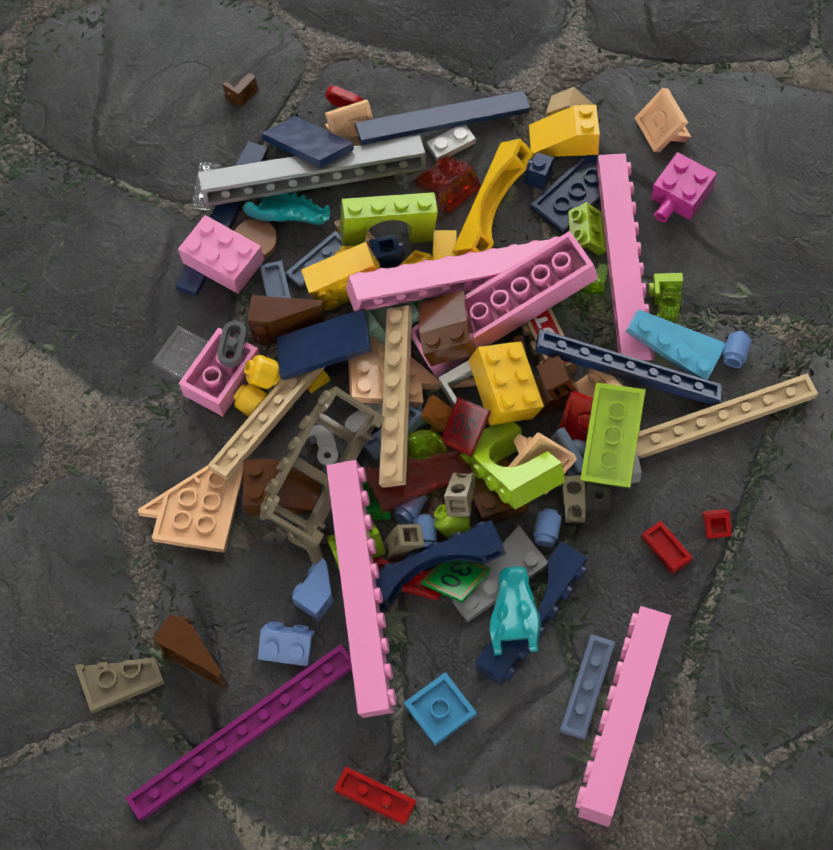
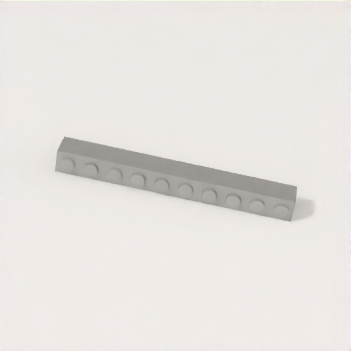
(296, 174)

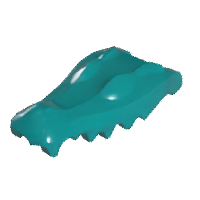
(287, 207)
(514, 611)

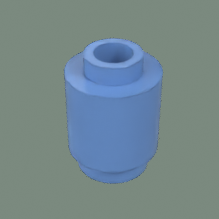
(736, 349)
(547, 527)
(428, 530)

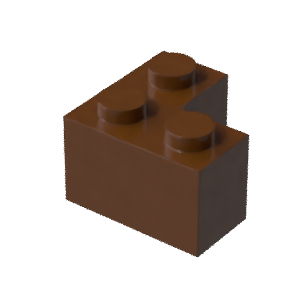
(554, 384)

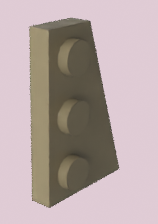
(116, 682)

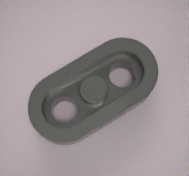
(230, 345)

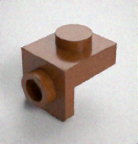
(436, 413)

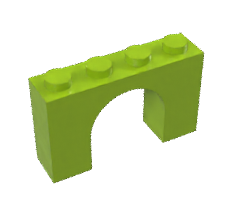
(362, 213)
(518, 483)

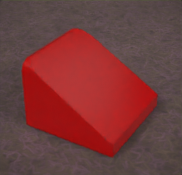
(717, 523)

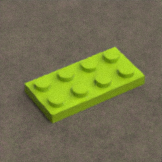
(613, 435)

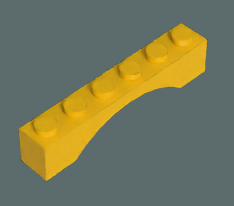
(504, 170)

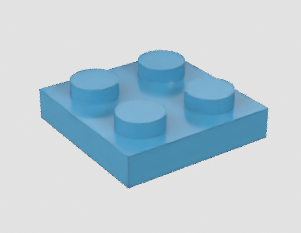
(440, 709)

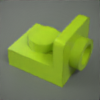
(666, 282)

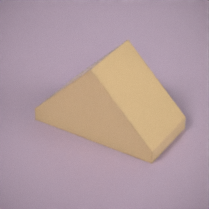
(566, 99)

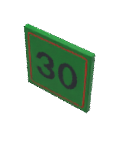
(456, 578)

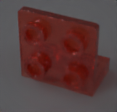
(450, 181)

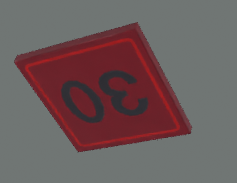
(465, 426)

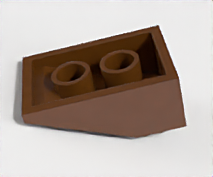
(278, 316)
(445, 328)
(297, 493)
(489, 505)
(181, 643)

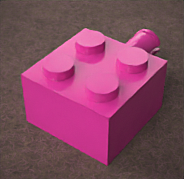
(682, 188)

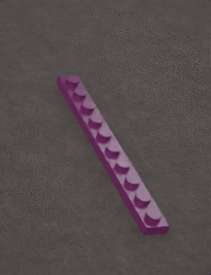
(239, 733)

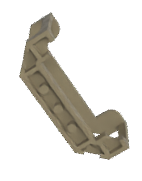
(355, 443)

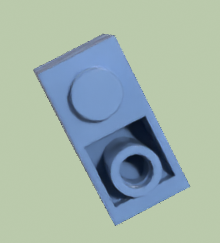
(315, 593)

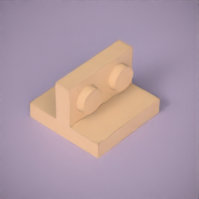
(342, 120)
(662, 121)
(539, 444)

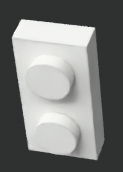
(451, 142)

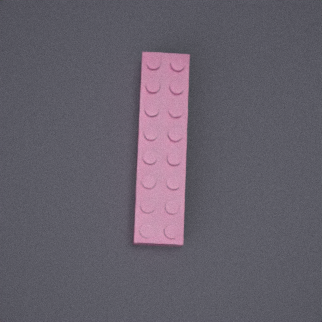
(522, 293)
(622, 721)

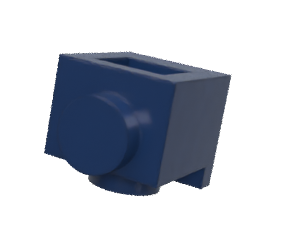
(539, 171)
(387, 250)

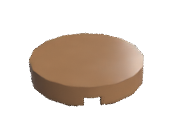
(261, 233)

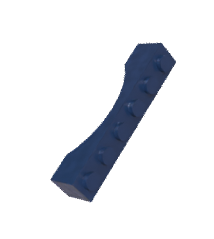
(476, 545)
(562, 571)

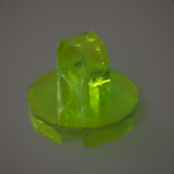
(424, 444)

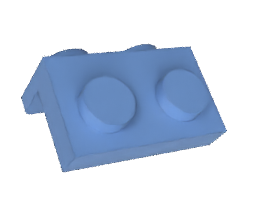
(285, 644)

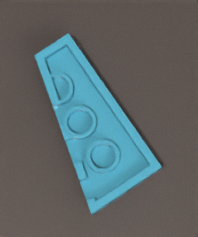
(679, 345)

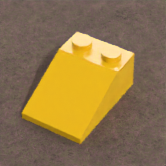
(567, 133)

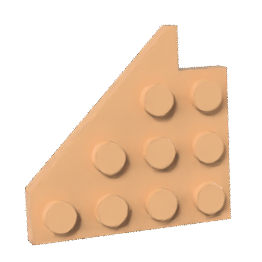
(367, 377)
(196, 511)

